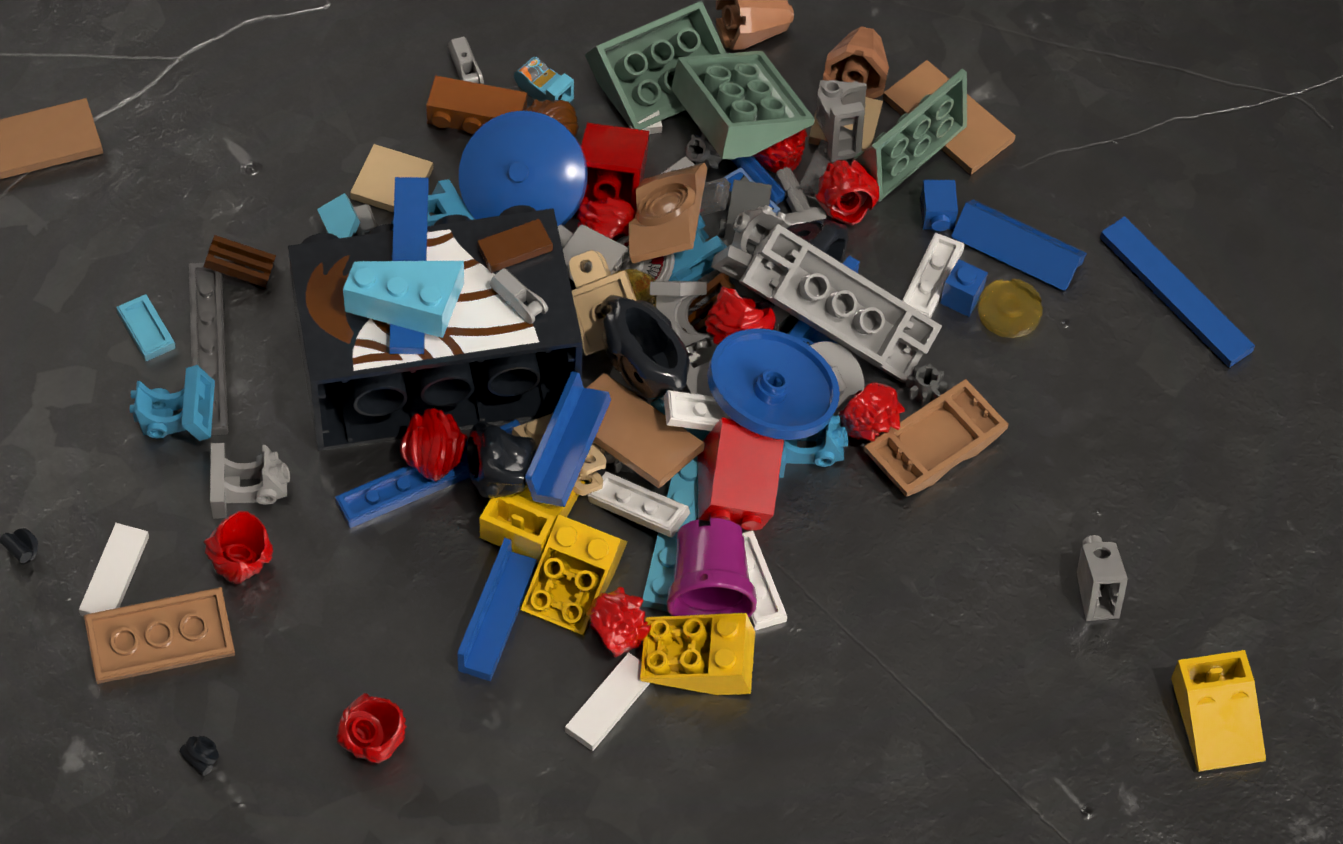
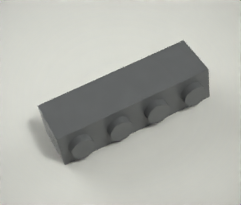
(744, 196)

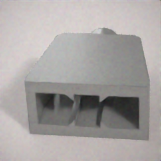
(587, 239)
(1099, 565)

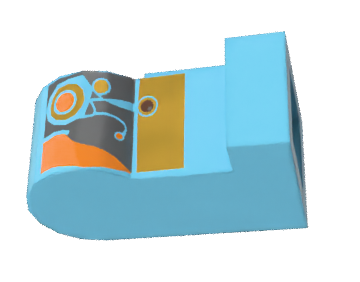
(543, 82)

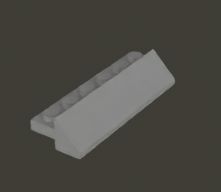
(840, 303)

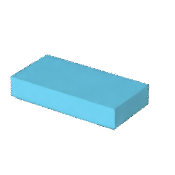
(146, 327)

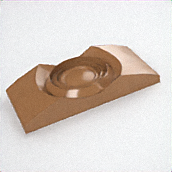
(666, 213)
(937, 438)

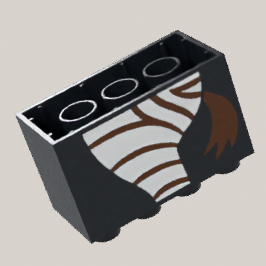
(480, 371)

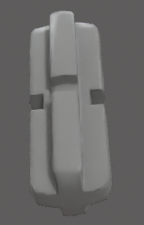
(796, 198)

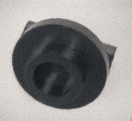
(21, 544)
(200, 753)

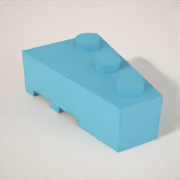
(405, 293)

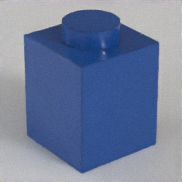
(939, 204)
(963, 288)

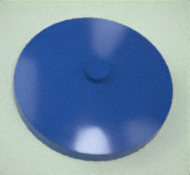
(523, 162)
(773, 384)

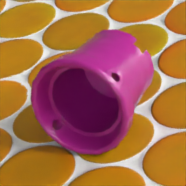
(711, 571)

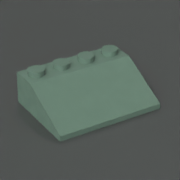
(641, 64)
(739, 101)
(917, 135)

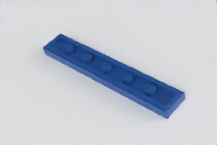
(409, 244)
(1177, 292)
(398, 489)

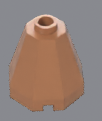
(751, 21)
(859, 59)

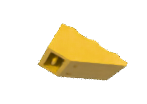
(522, 521)
(572, 573)
(700, 653)
(1219, 710)

